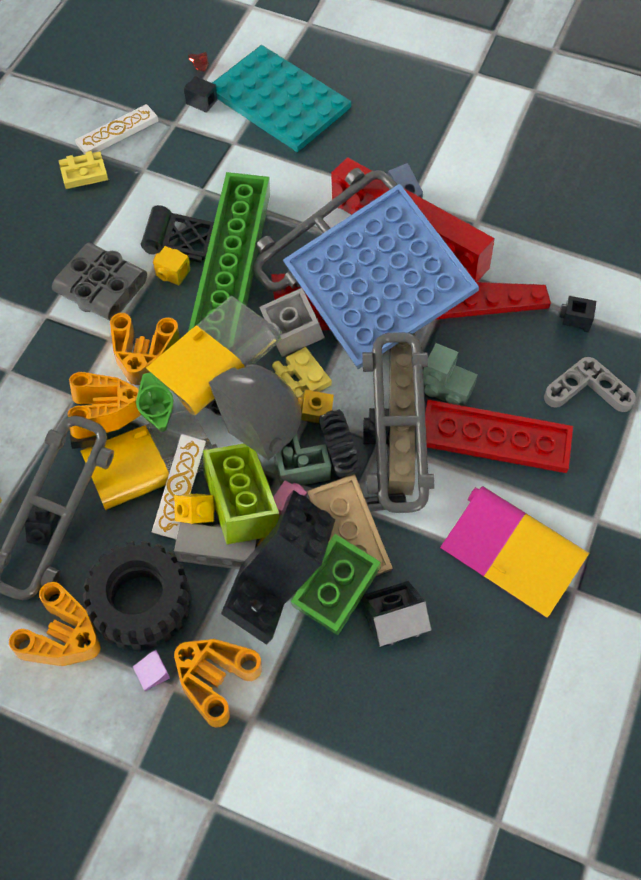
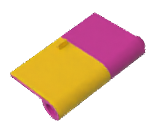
(514, 550)

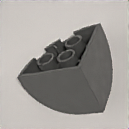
(257, 408)

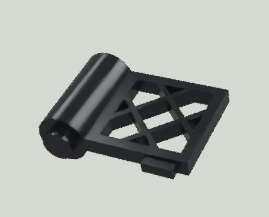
(162, 225)

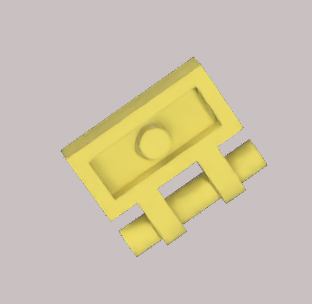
(83, 169)
(306, 369)

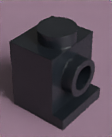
(578, 312)
(369, 427)

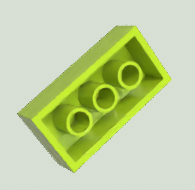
(240, 493)

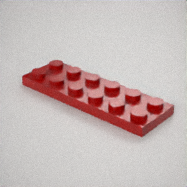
(498, 436)

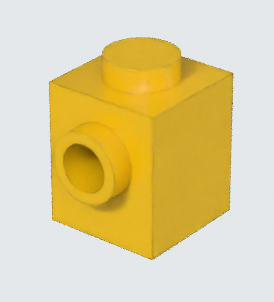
(171, 265)
(314, 404)
(194, 508)

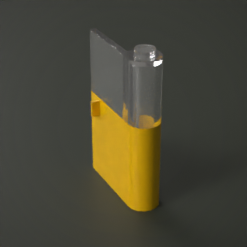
(221, 341)
(143, 459)

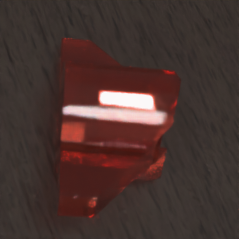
(199, 61)

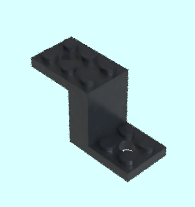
(279, 567)

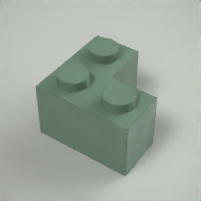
(445, 379)
(302, 465)

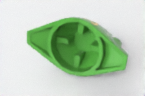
(155, 401)

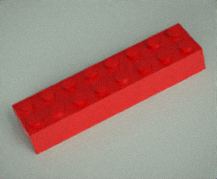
(467, 243)

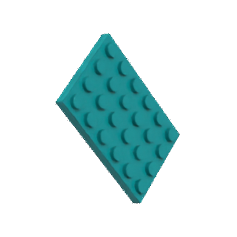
(280, 98)

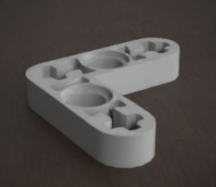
(587, 378)

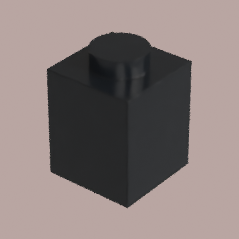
(200, 94)

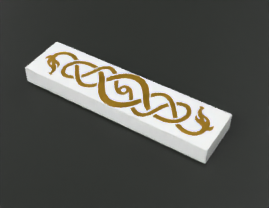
(117, 130)
(178, 483)

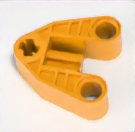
(134, 364)
(111, 402)
(50, 652)
(223, 654)

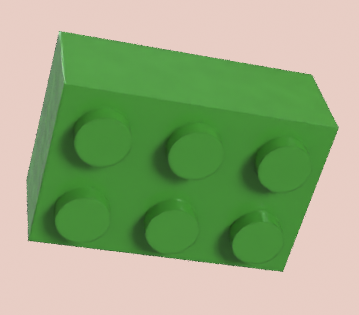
(337, 584)

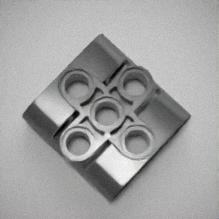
(99, 281)

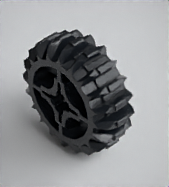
(339, 443)

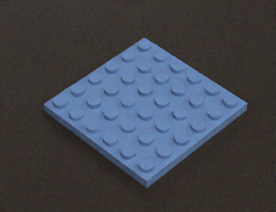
(380, 274)

